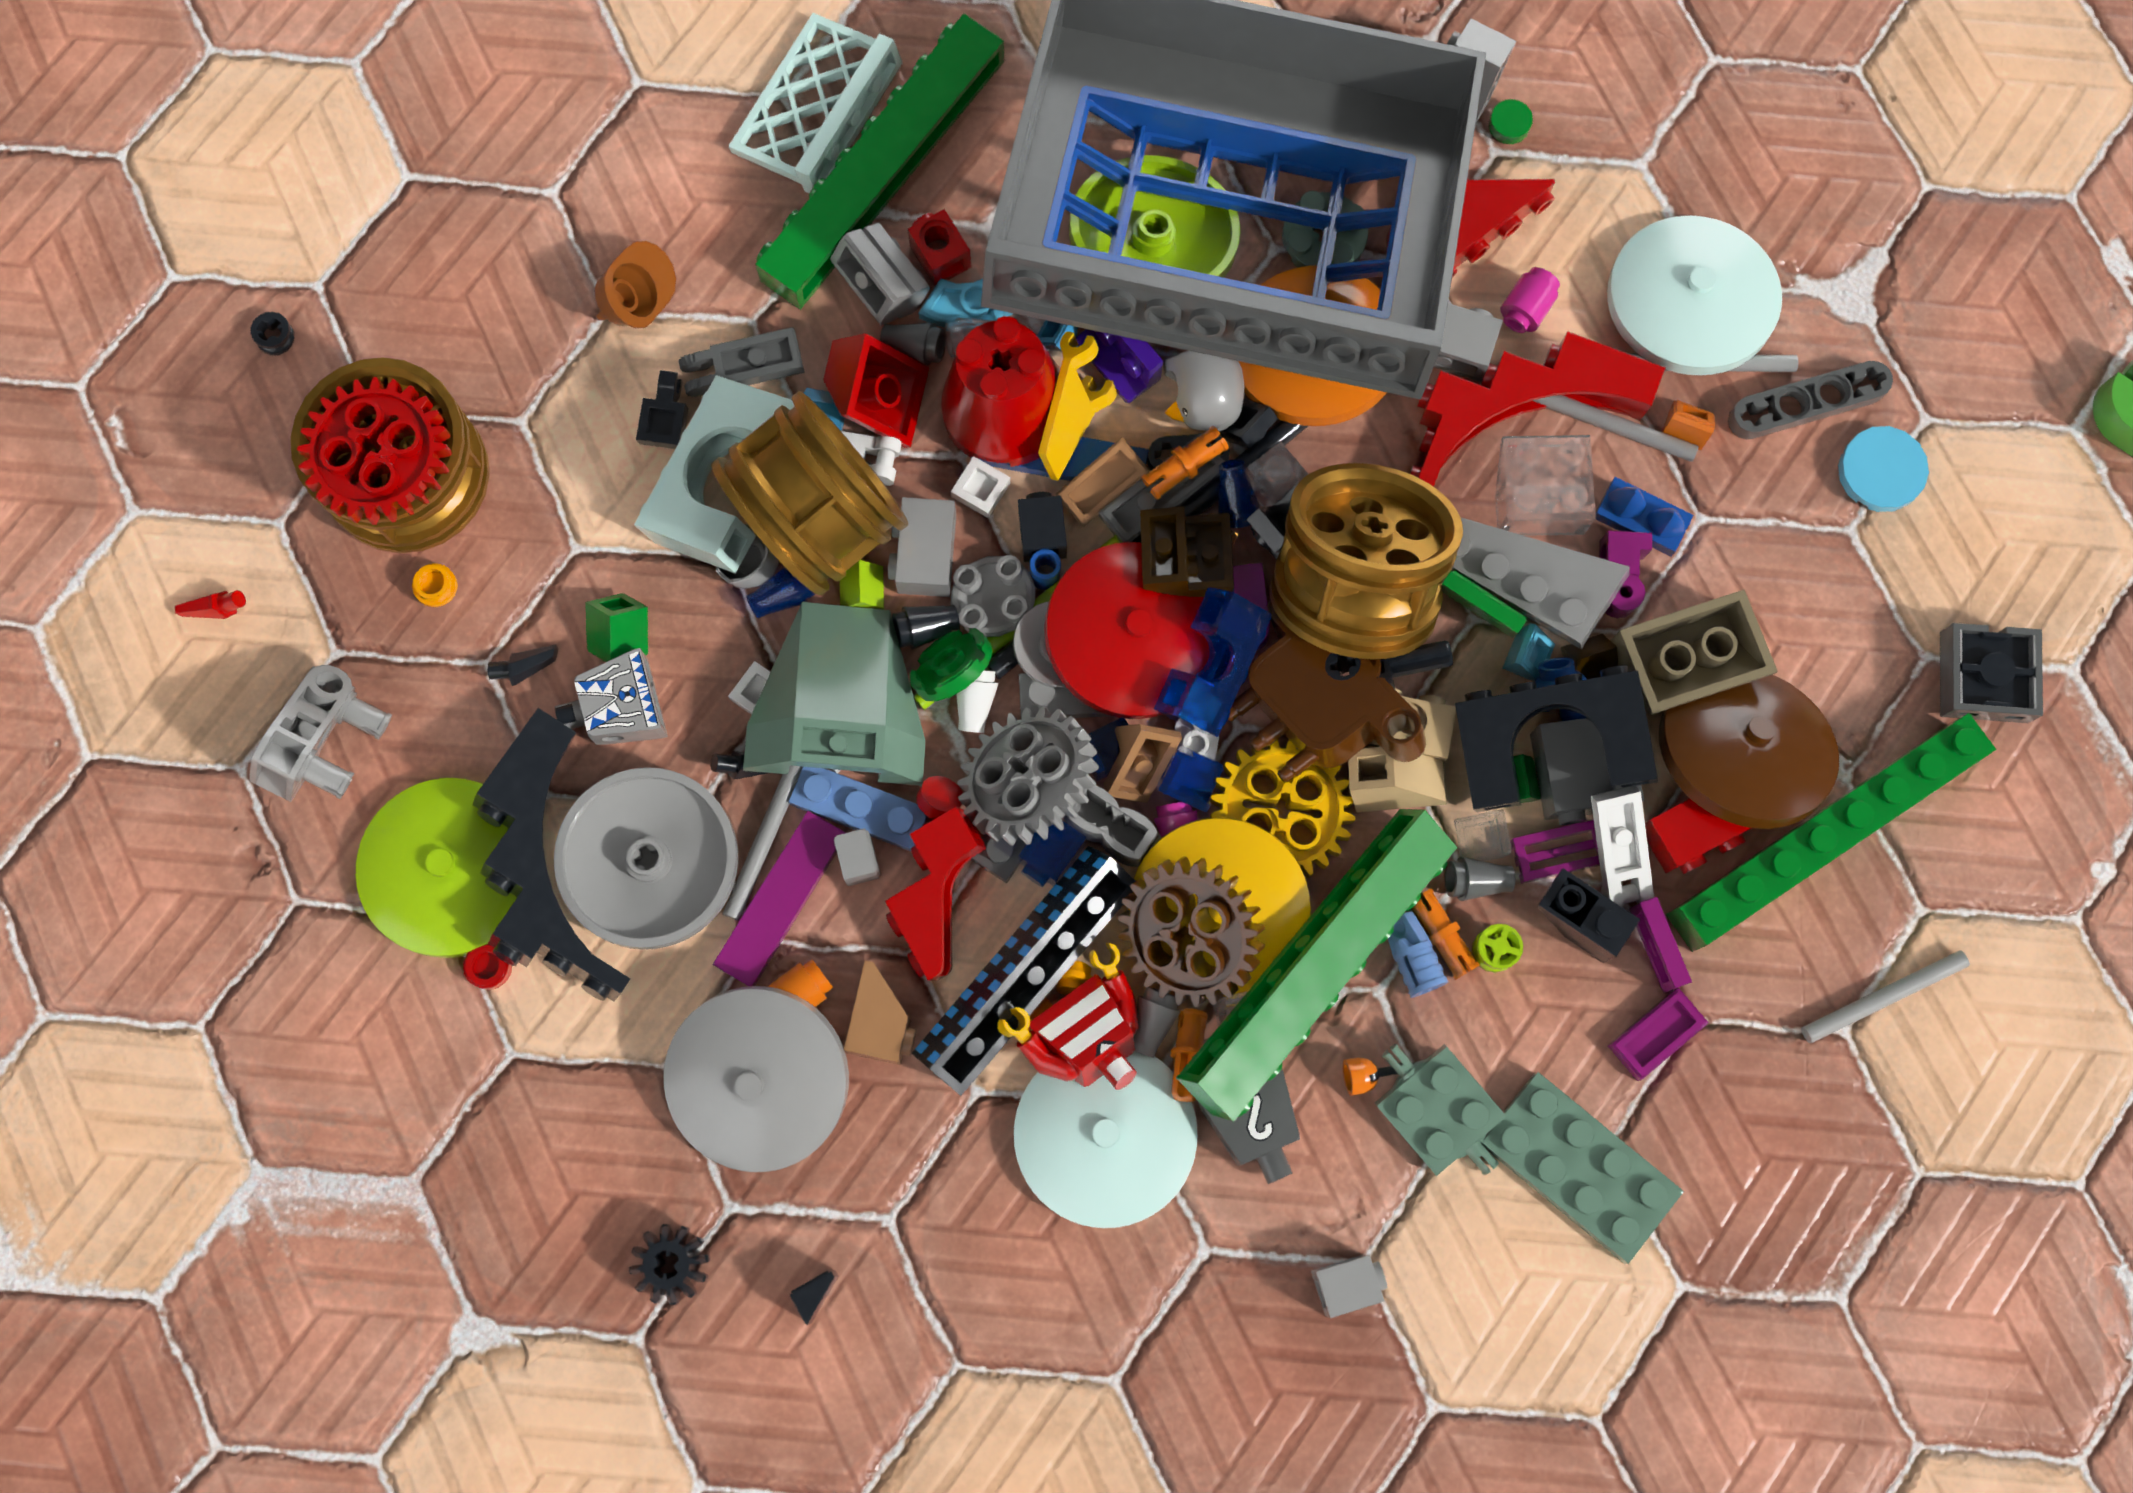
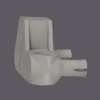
(297, 735)

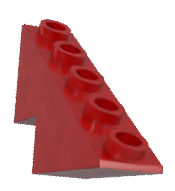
(1496, 210)

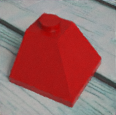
(876, 386)

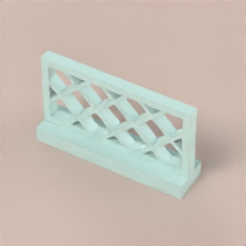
(848, 109)

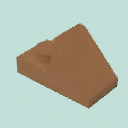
(1141, 761)

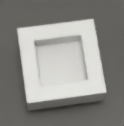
(980, 487)

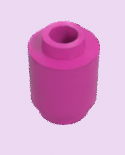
(1530, 300)

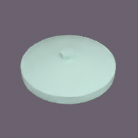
(1694, 295)
(1104, 1150)

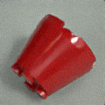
(999, 393)

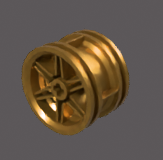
(462, 486)
(808, 494)

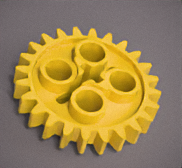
(1329, 803)

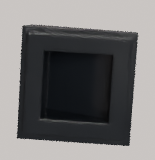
(811, 1295)

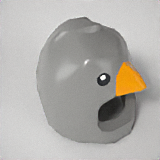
(1207, 390)

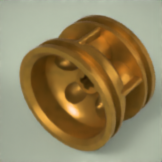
(1365, 560)

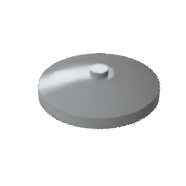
(646, 858)
(756, 1079)

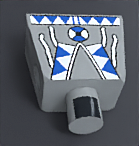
(616, 702)

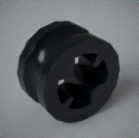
(272, 345)

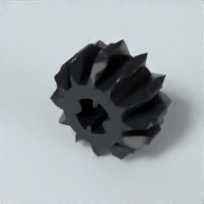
(654, 1262)

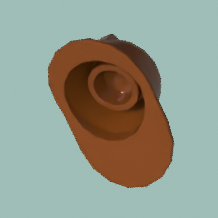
(635, 286)

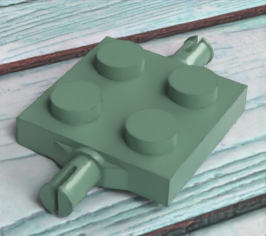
(1440, 1109)

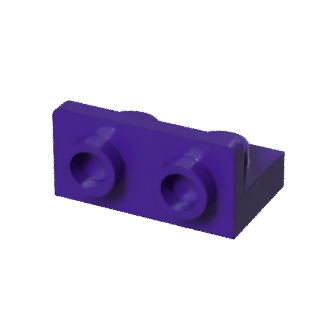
(1126, 362)

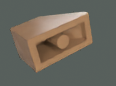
(878, 1021)

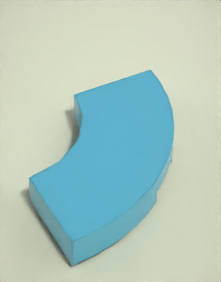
(957, 300)

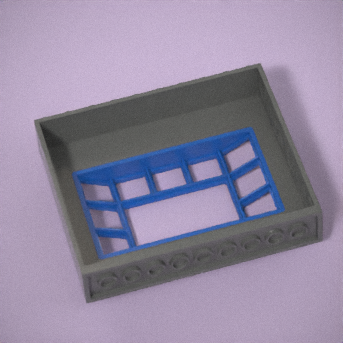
(1262, 94)

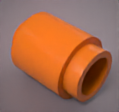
(806, 982)

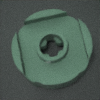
(1304, 243)

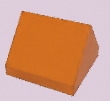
(1689, 423)

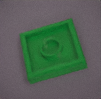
(1483, 604)

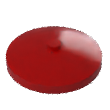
(1117, 639)

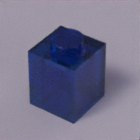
(1052, 857)

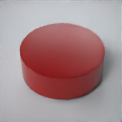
(938, 796)
(485, 969)

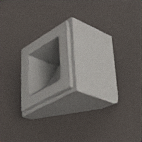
(857, 857)

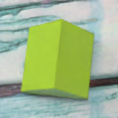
(863, 586)

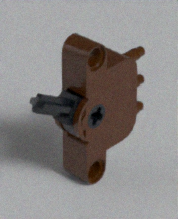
(1333, 713)

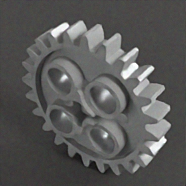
(1028, 775)

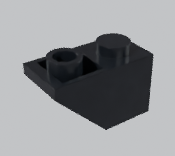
(1587, 916)

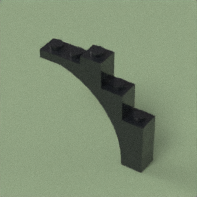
(517, 865)

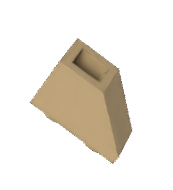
(1387, 784)

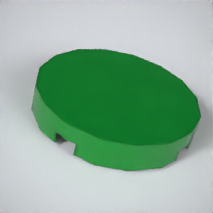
(951, 664)

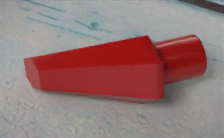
(216, 605)

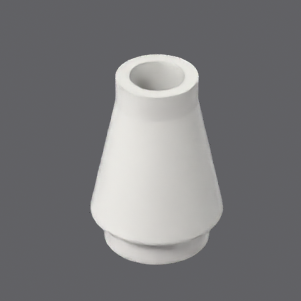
(976, 702)

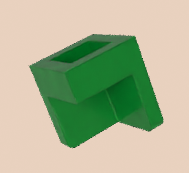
(616, 626)

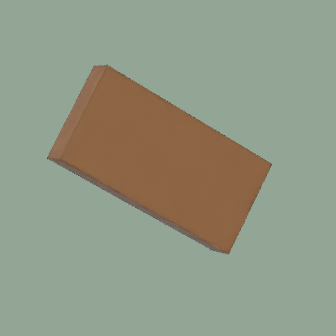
(1102, 481)

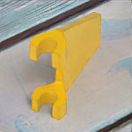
(1072, 405)

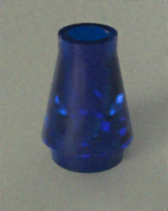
(1236, 493)
(778, 594)

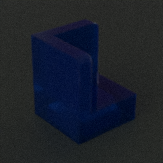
(1190, 778)

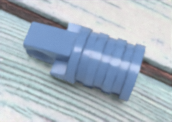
(1415, 956)

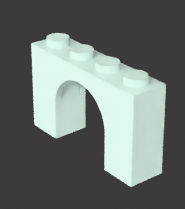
(676, 506)

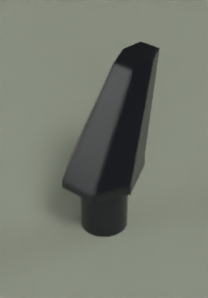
(522, 664)
(732, 765)

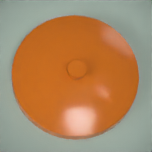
(1305, 398)

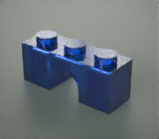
(1233, 634)

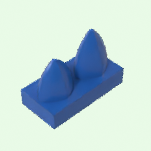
(1636, 510)

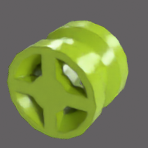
(1501, 940)

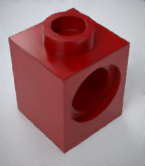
(944, 262)

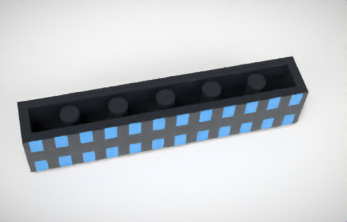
(1025, 968)

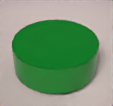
(1510, 121)

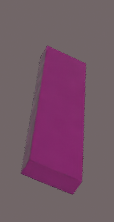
(779, 900)

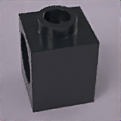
(1042, 524)

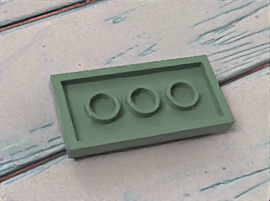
(1582, 1168)

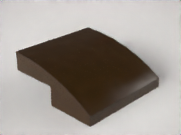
(1186, 552)

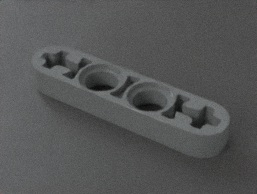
(1809, 398)

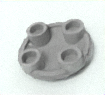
(992, 594)

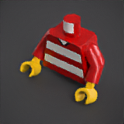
(1085, 1031)

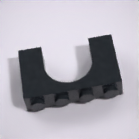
(1492, 724)

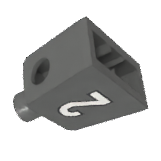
(1261, 1130)

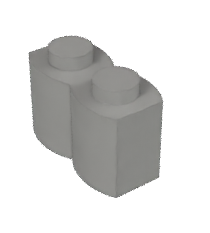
(1122, 831)

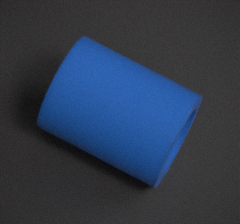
(1049, 558)

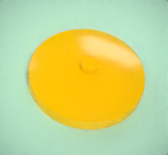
(1260, 864)

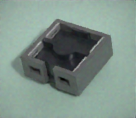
(1991, 673)

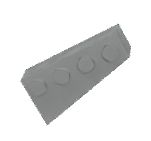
(1540, 580)

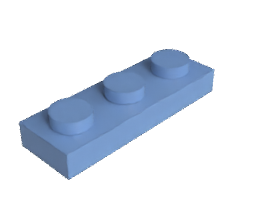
(857, 806)

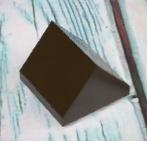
(1595, 655)

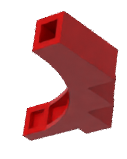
(1576, 369)

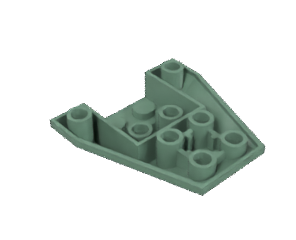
(838, 699)

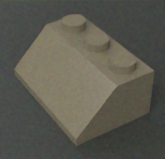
(1695, 652)

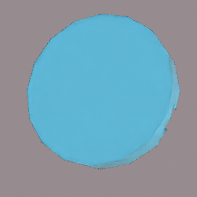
(1883, 468)

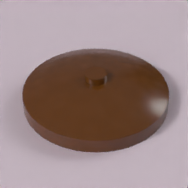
(1752, 753)

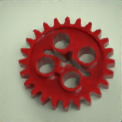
(339, 432)

